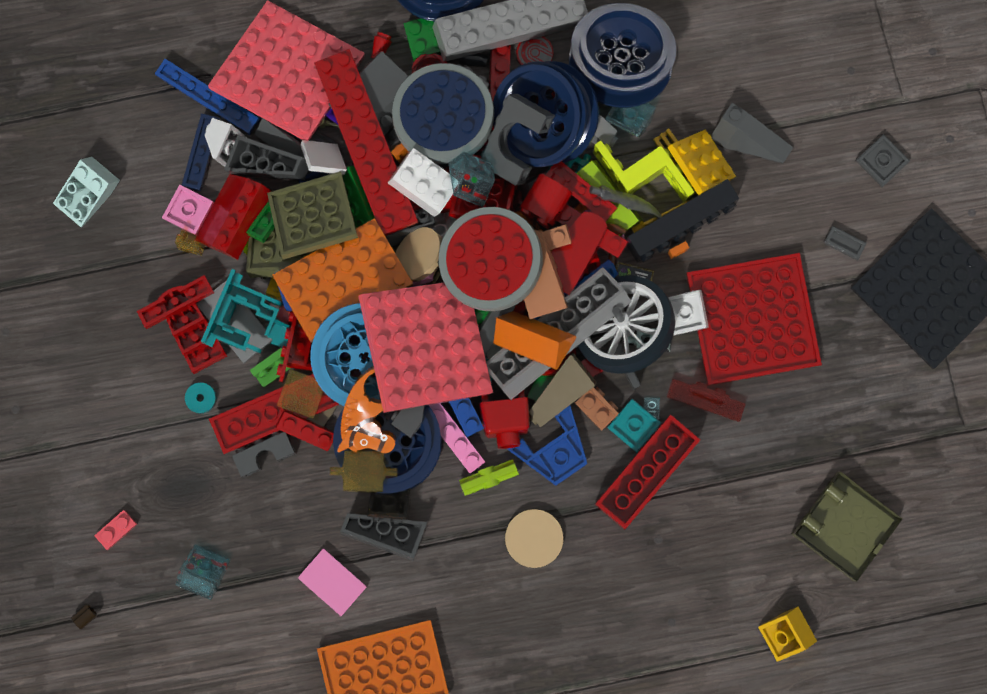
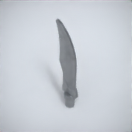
(627, 200)

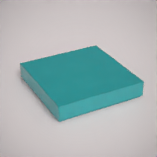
(634, 425)

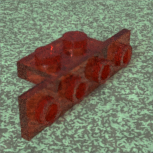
(706, 399)

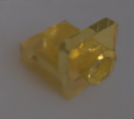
(191, 246)

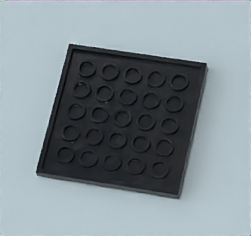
(928, 288)

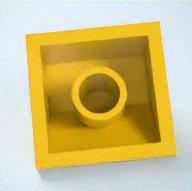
(787, 634)

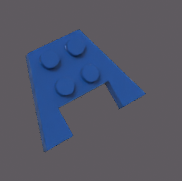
(559, 457)

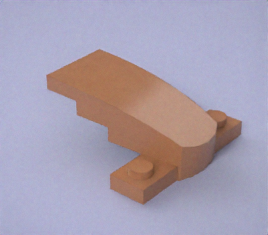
(548, 292)

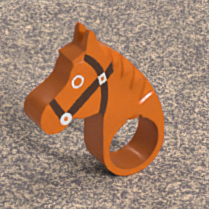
(358, 423)

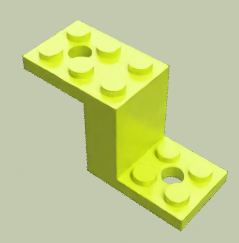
(644, 171)

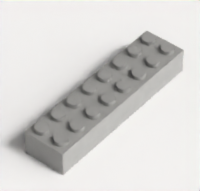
(504, 25)
(587, 311)

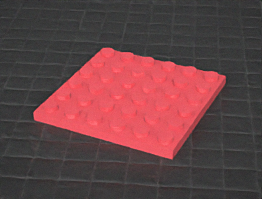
(276, 71)
(424, 347)

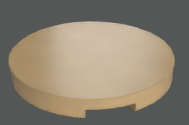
(420, 253)
(534, 538)

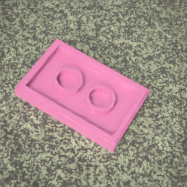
(332, 582)

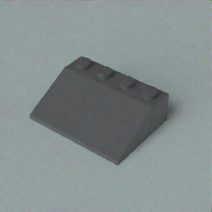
(382, 82)

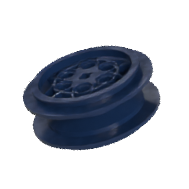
(616, 43)
(416, 459)

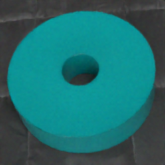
(208, 402)

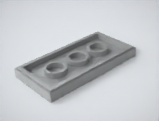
(243, 320)

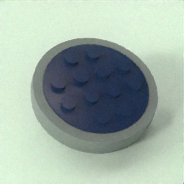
(443, 112)

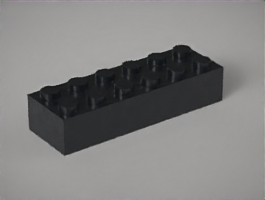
(682, 220)

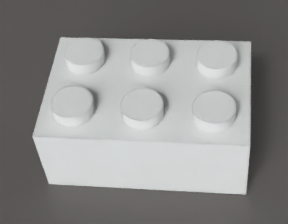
(423, 182)

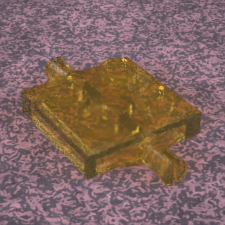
(363, 471)

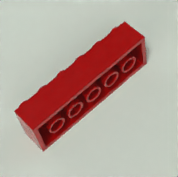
(647, 472)

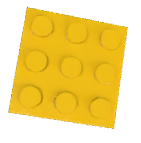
(701, 161)

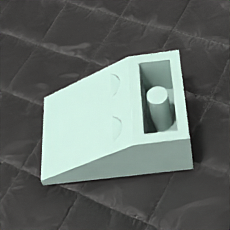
(85, 190)

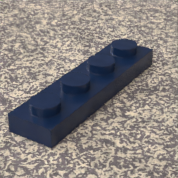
(199, 156)

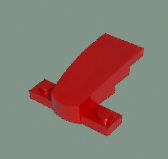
(587, 235)
(186, 322)

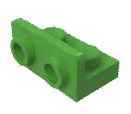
(267, 369)

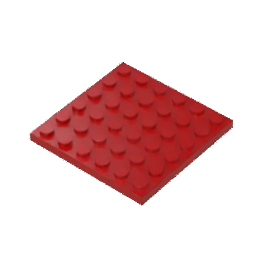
(755, 319)

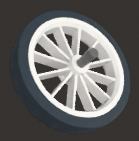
(625, 325)

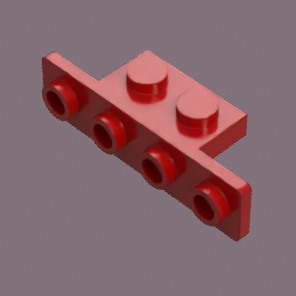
(297, 348)

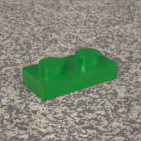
(262, 225)

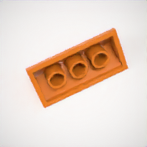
(532, 339)

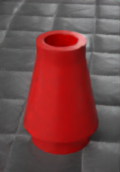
(381, 43)

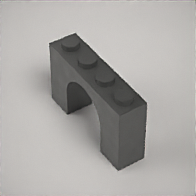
(515, 110)

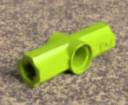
(488, 477)

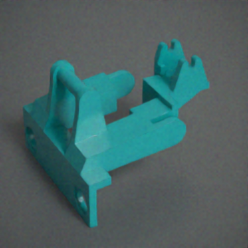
(237, 294)

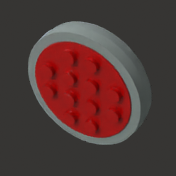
(490, 259)

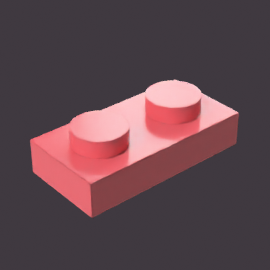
(115, 530)

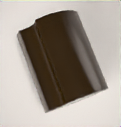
(84, 616)

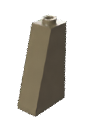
(564, 389)

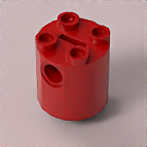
(546, 199)

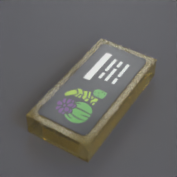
(627, 269)

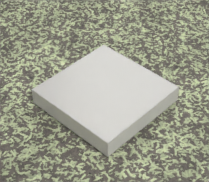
(323, 157)
(689, 312)

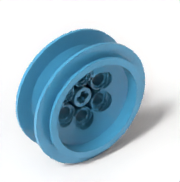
(333, 339)

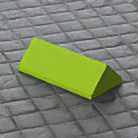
(596, 176)

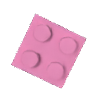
(188, 210)

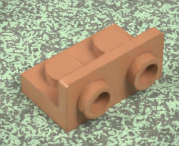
(597, 408)

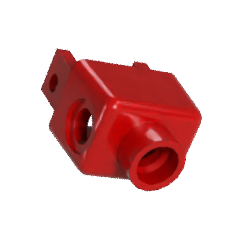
(505, 420)

